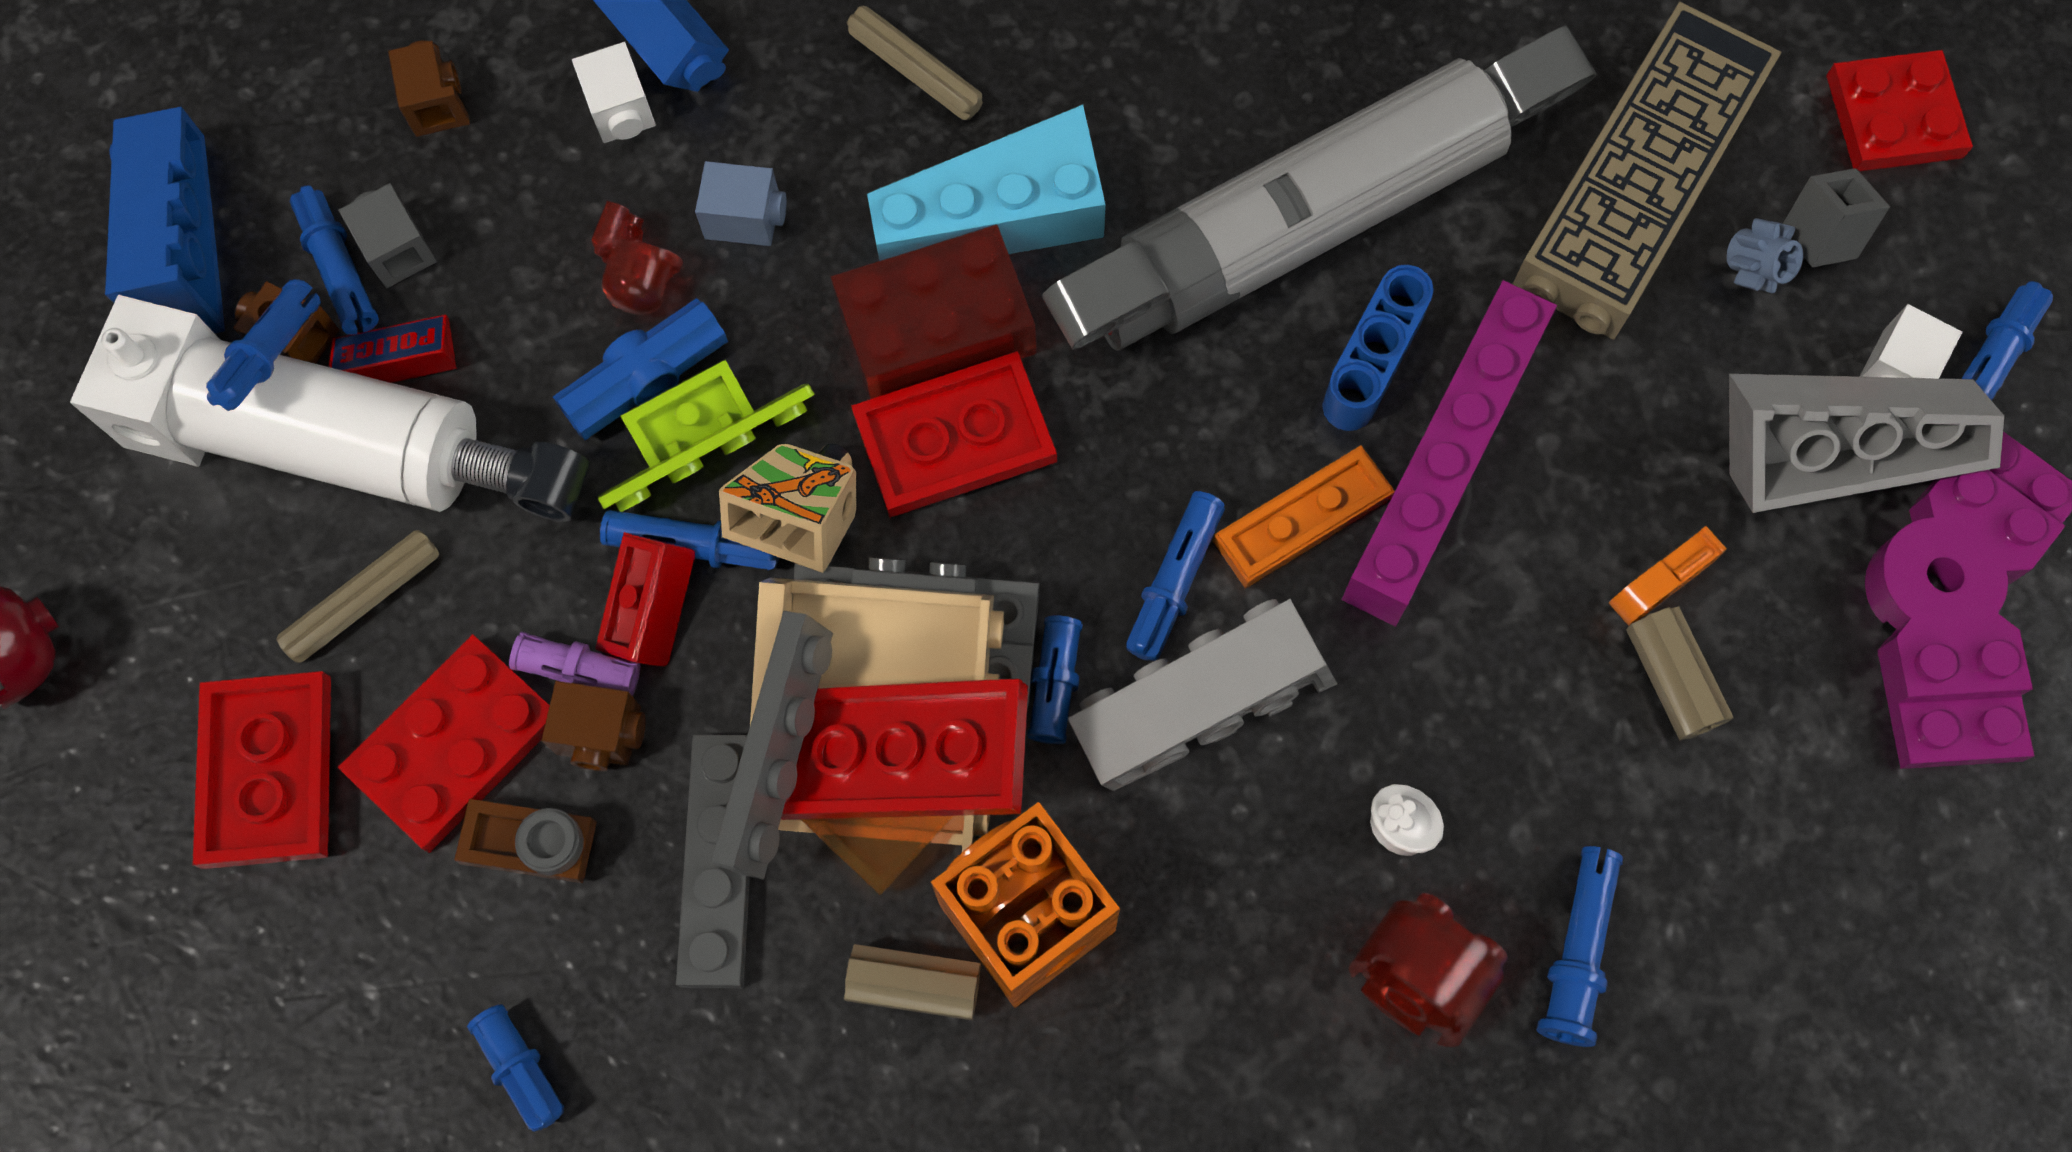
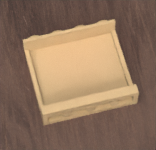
(887, 640)

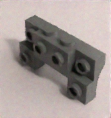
(1014, 597)

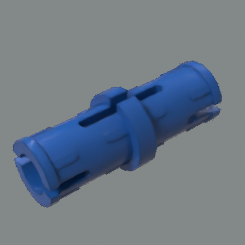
(1055, 679)

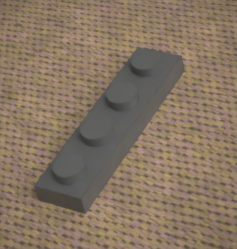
(772, 747)
(712, 896)

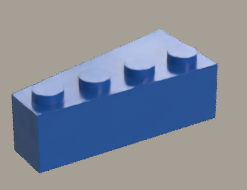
(162, 216)

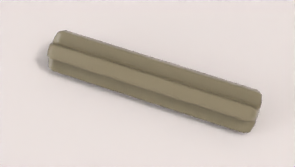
(915, 63)
(357, 596)

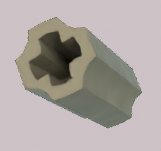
(1679, 673)
(912, 982)

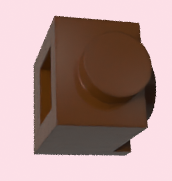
(427, 88)
(308, 342)

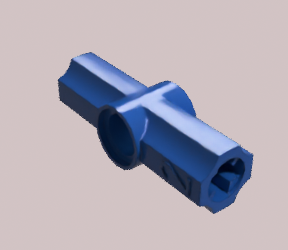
(640, 368)

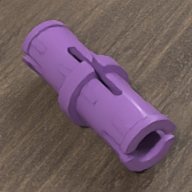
(572, 663)

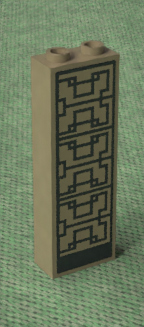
(1646, 170)

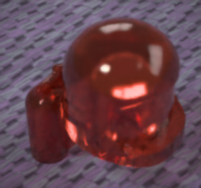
(634, 270)

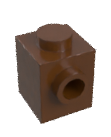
(593, 725)

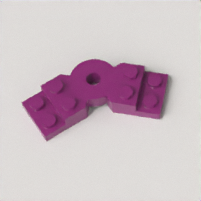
(1954, 662)

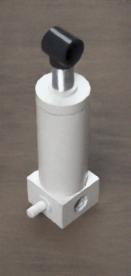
(306, 420)

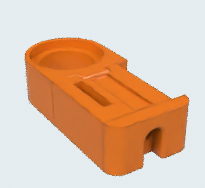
(1667, 576)

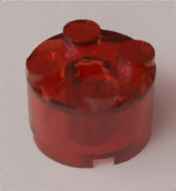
(1429, 969)

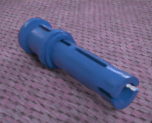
(1578, 975)

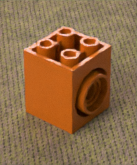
(1025, 903)

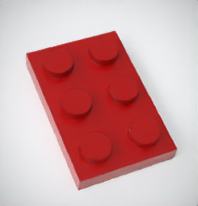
(954, 434)
(448, 743)
(262, 770)

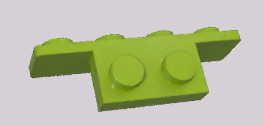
(690, 423)

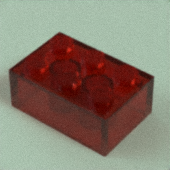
(934, 311)

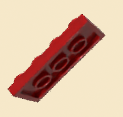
(913, 751)

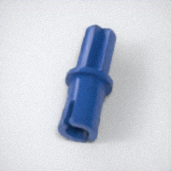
(516, 1068)

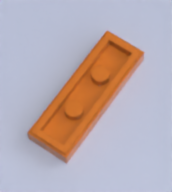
(1303, 516)

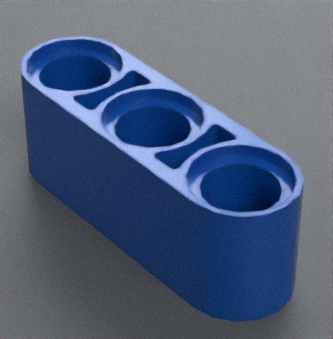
(1385, 324)

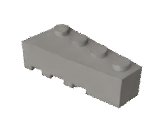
(1854, 435)
(1200, 694)

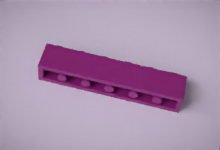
(1448, 454)

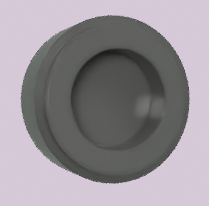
(549, 841)

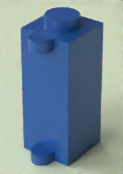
(669, 40)

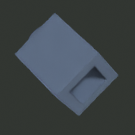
(739, 203)

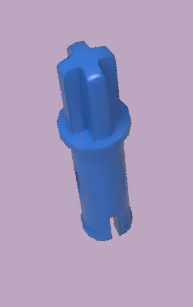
(326, 243)
(2009, 337)
(253, 357)
(702, 538)
(1175, 576)

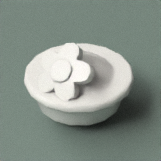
(1406, 820)

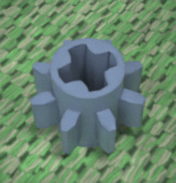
(1764, 255)

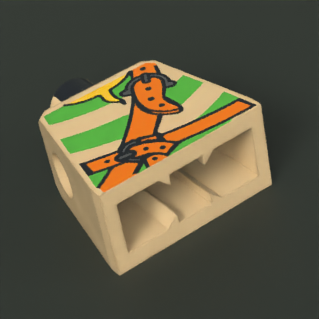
(792, 504)

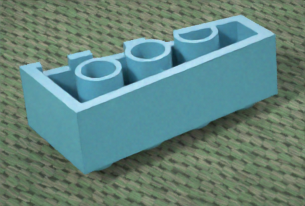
(1031, 184)

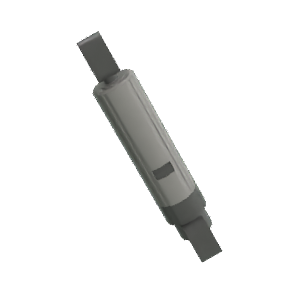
(1314, 195)

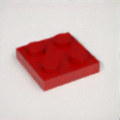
(1899, 110)

